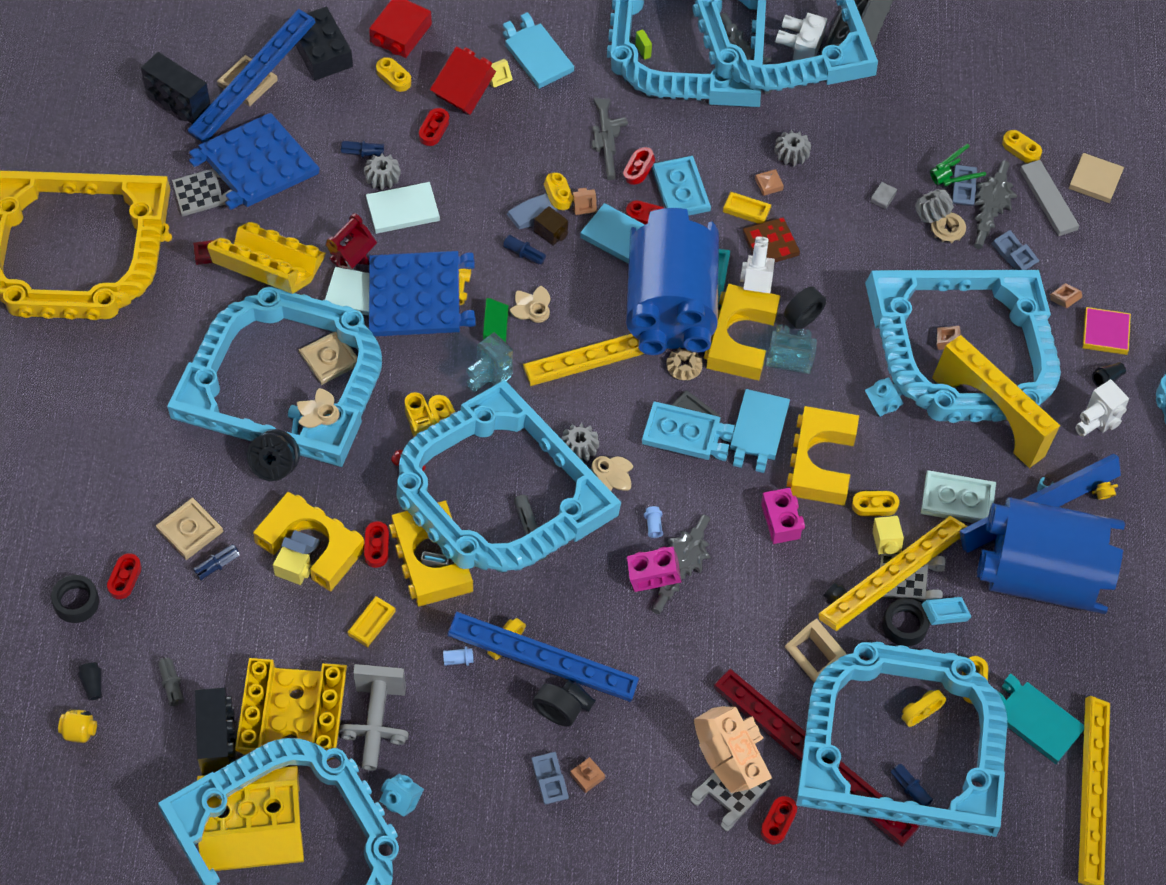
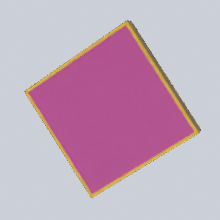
(1106, 330)

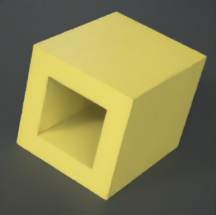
(888, 535)
(292, 565)

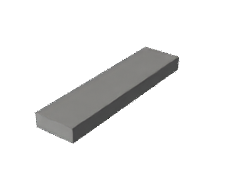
(1049, 198)

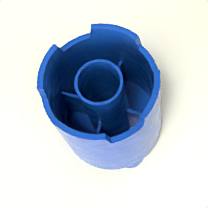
(673, 283)
(1050, 554)

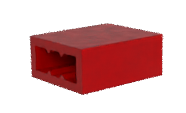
(400, 27)
(463, 79)

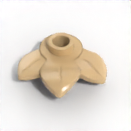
(529, 304)
(315, 410)
(616, 473)

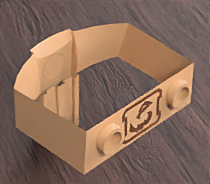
(724, 735)

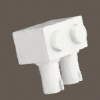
(810, 35)
(759, 269)
(1103, 410)

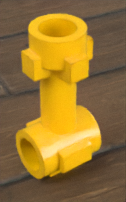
(464, 276)

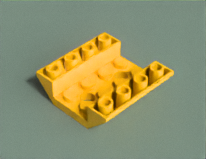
(268, 257)
(272, 714)
(251, 833)

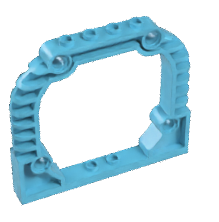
(837, 64)
(681, 85)
(1017, 289)
(195, 402)
(500, 410)
(824, 787)
(189, 813)

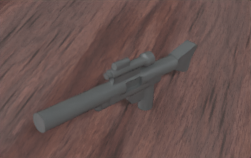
(609, 130)

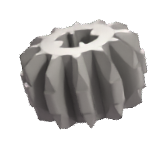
(792, 148)
(382, 171)
(934, 206)
(581, 441)

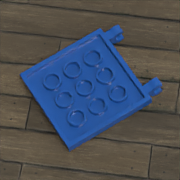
(256, 160)
(417, 293)

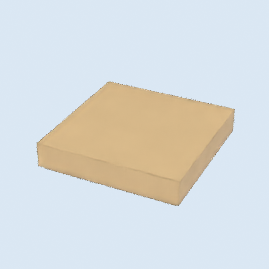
(229, 76)
(1096, 177)
(328, 357)
(189, 528)

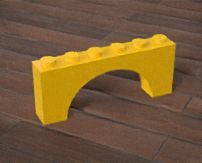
(1029, 422)

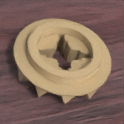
(954, 222)
(684, 372)

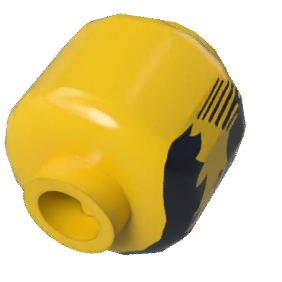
(77, 725)

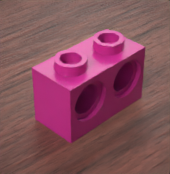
(776, 515)
(655, 573)

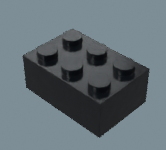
(324, 46)
(175, 87)
(214, 729)

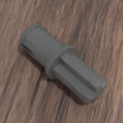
(170, 681)

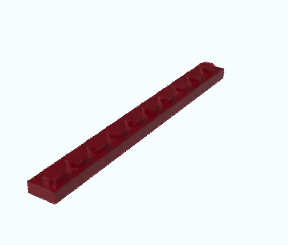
(792, 738)

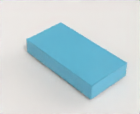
(946, 610)

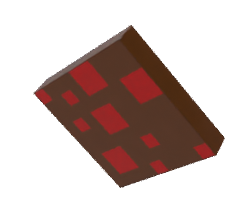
(780, 243)

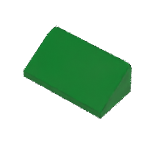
(495, 319)

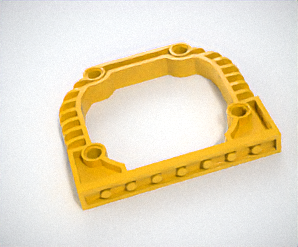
(148, 211)

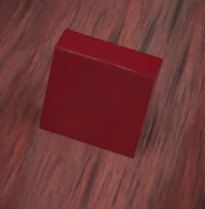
(201, 252)

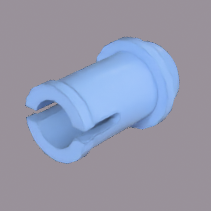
(654, 524)
(459, 656)

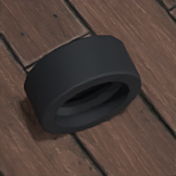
(805, 307)
(73, 582)
(899, 637)
(557, 705)

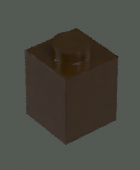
(551, 226)

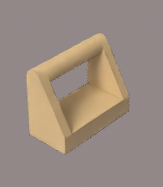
(823, 641)

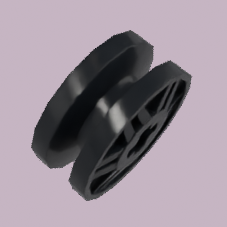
(263, 462)

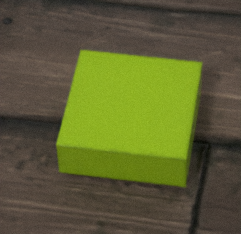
(643, 44)

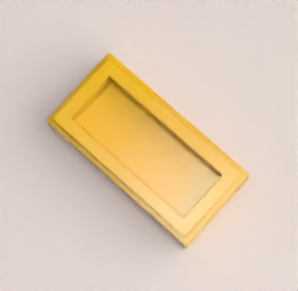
(746, 208)
(371, 621)

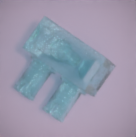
(791, 351)
(493, 363)

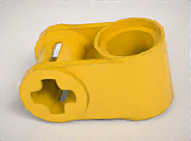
(418, 418)

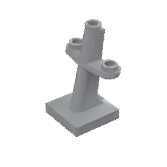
(378, 682)

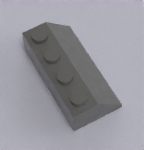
(872, 15)

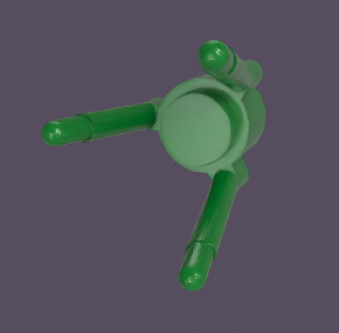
(942, 171)

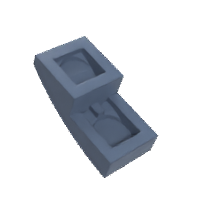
(964, 191)
(525, 213)
(1013, 252)
(301, 542)
(549, 778)

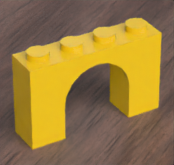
(725, 353)
(808, 479)
(295, 514)
(427, 583)

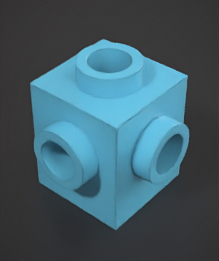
(885, 396)
(400, 794)

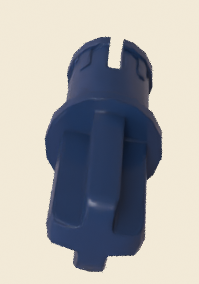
(362, 148)
(524, 249)
(216, 561)
(911, 785)

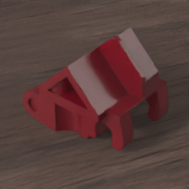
(357, 245)

